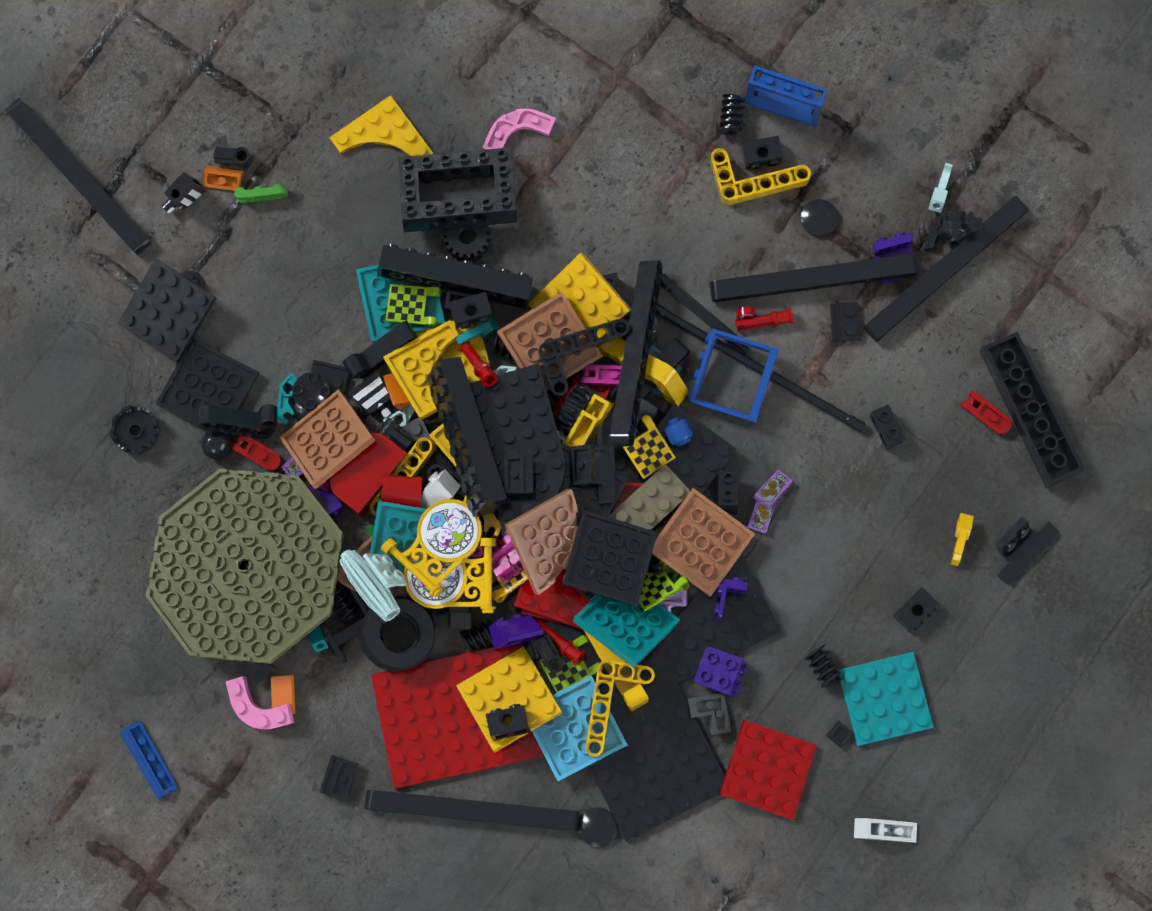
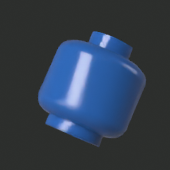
(678, 431)

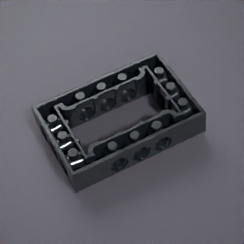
(457, 212)

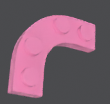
(515, 121)
(251, 713)

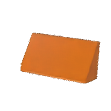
(222, 178)
(396, 393)
(283, 691)

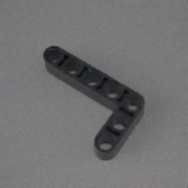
(576, 346)

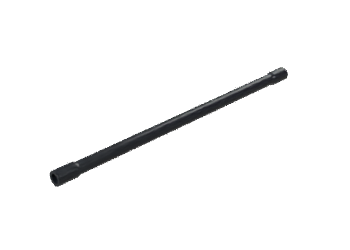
(848, 419)

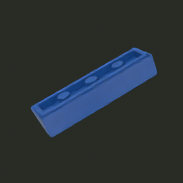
(148, 759)

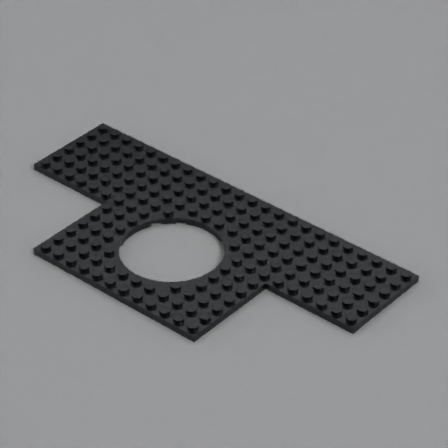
(667, 755)

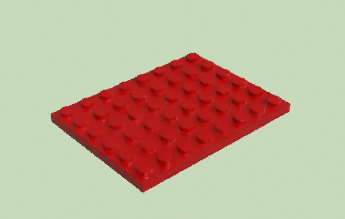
(431, 728)

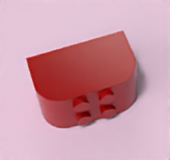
(362, 477)

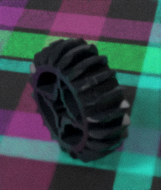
(573, 406)

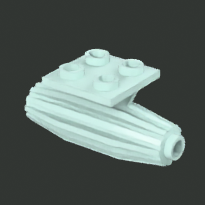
(373, 579)

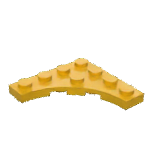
(382, 125)
(415, 361)

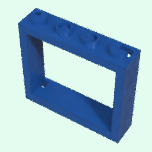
(785, 96)
(705, 359)

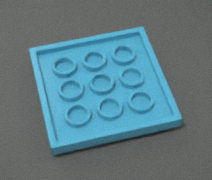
(566, 735)

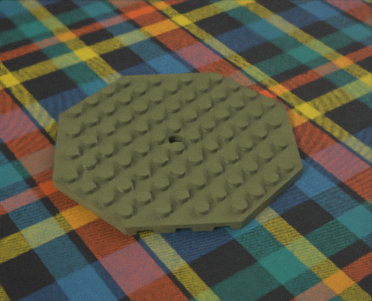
(290, 573)

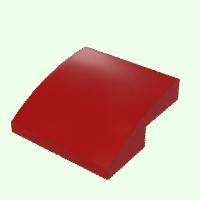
(402, 490)

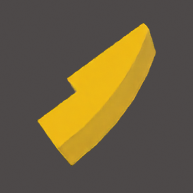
(589, 421)

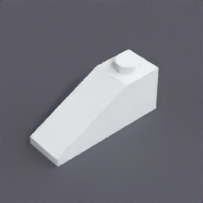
(441, 487)
(885, 830)

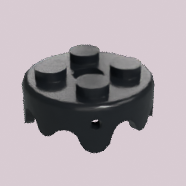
(125, 421)

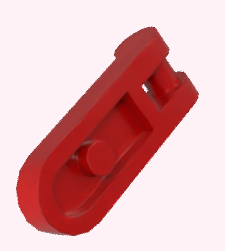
(987, 413)
(257, 453)

